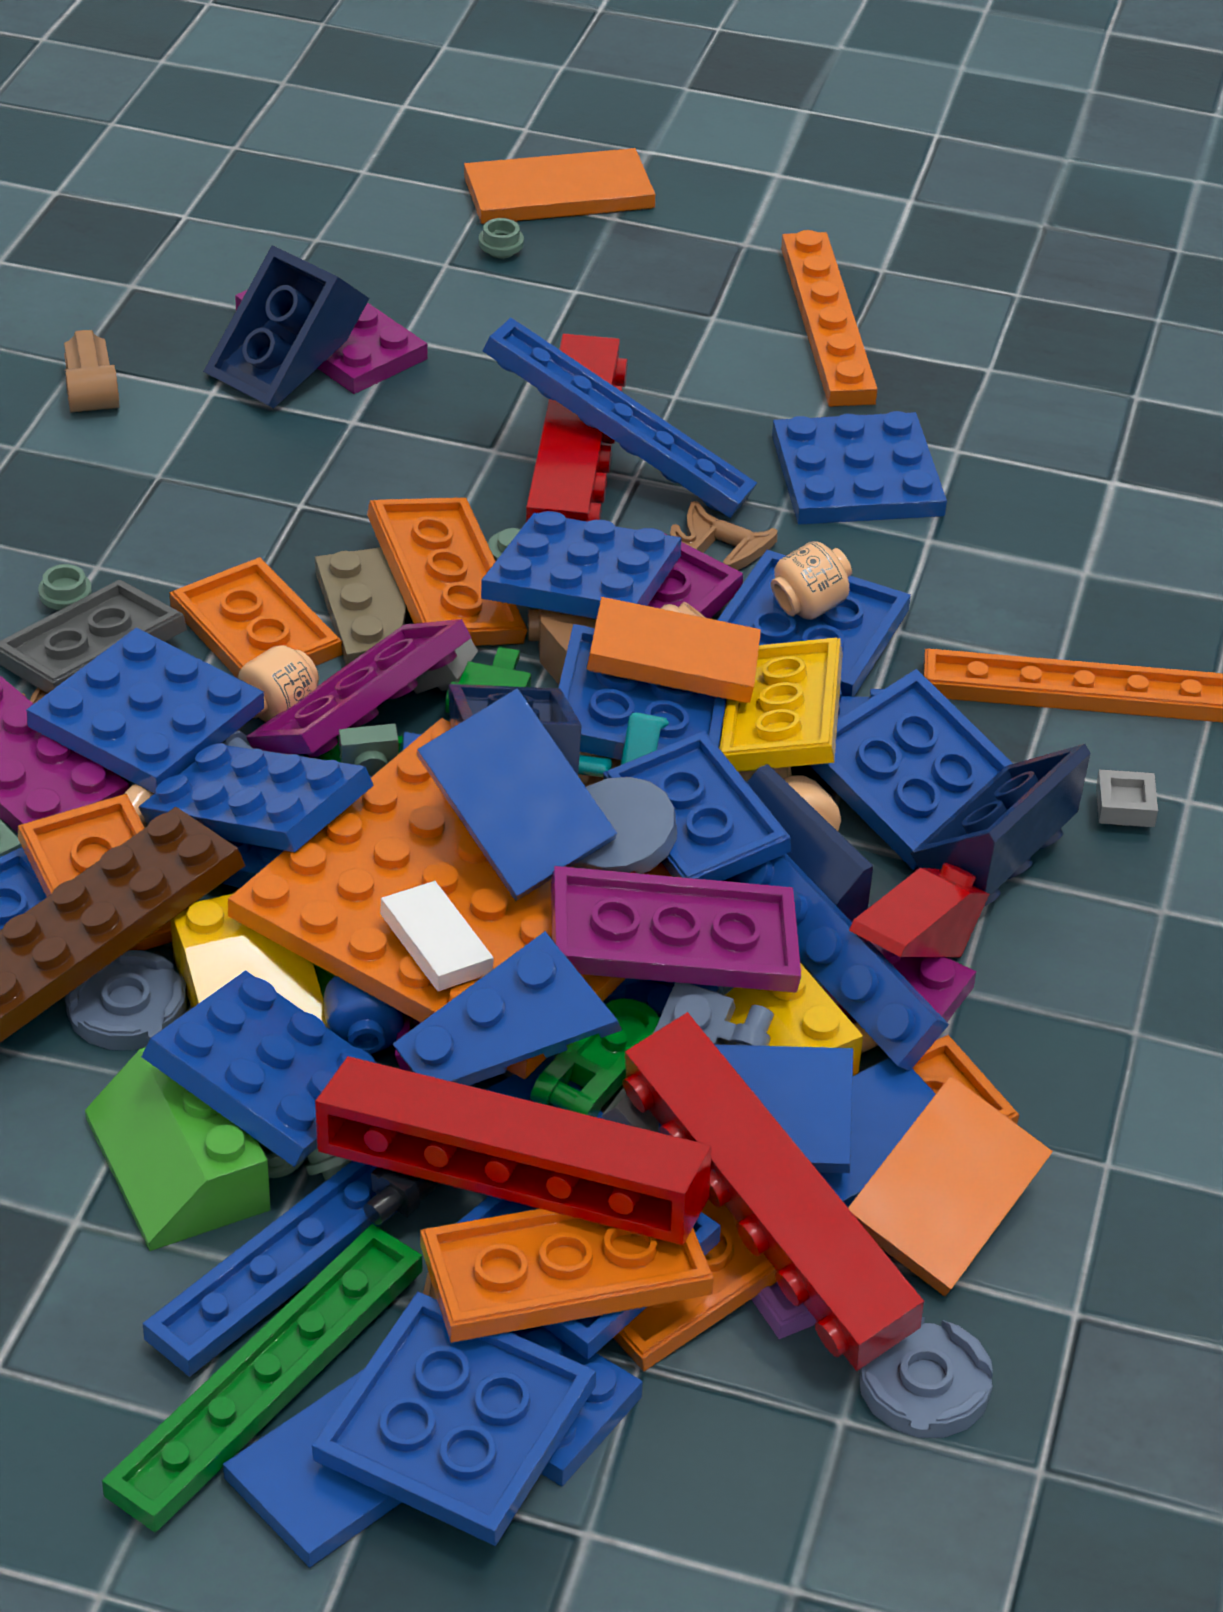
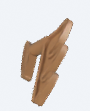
(705, 529)

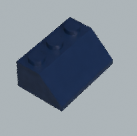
(1009, 819)
(816, 845)

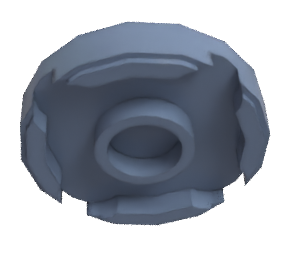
(642, 822)
(127, 1001)
(929, 1382)

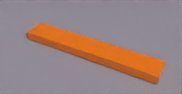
(1075, 685)

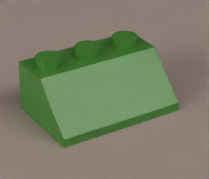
(175, 1156)

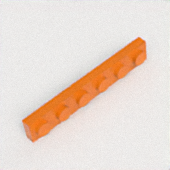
(828, 319)

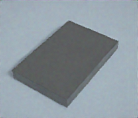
(82, 631)

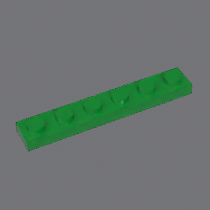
(261, 1378)

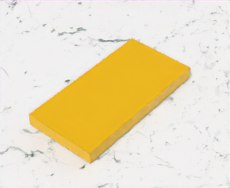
(790, 709)

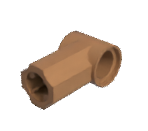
(88, 373)

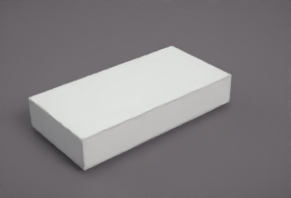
(436, 935)

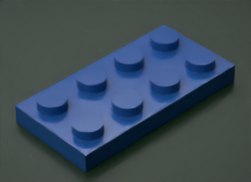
(260, 794)

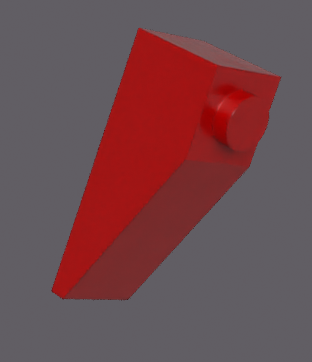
(925, 914)

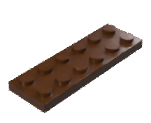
(107, 912)

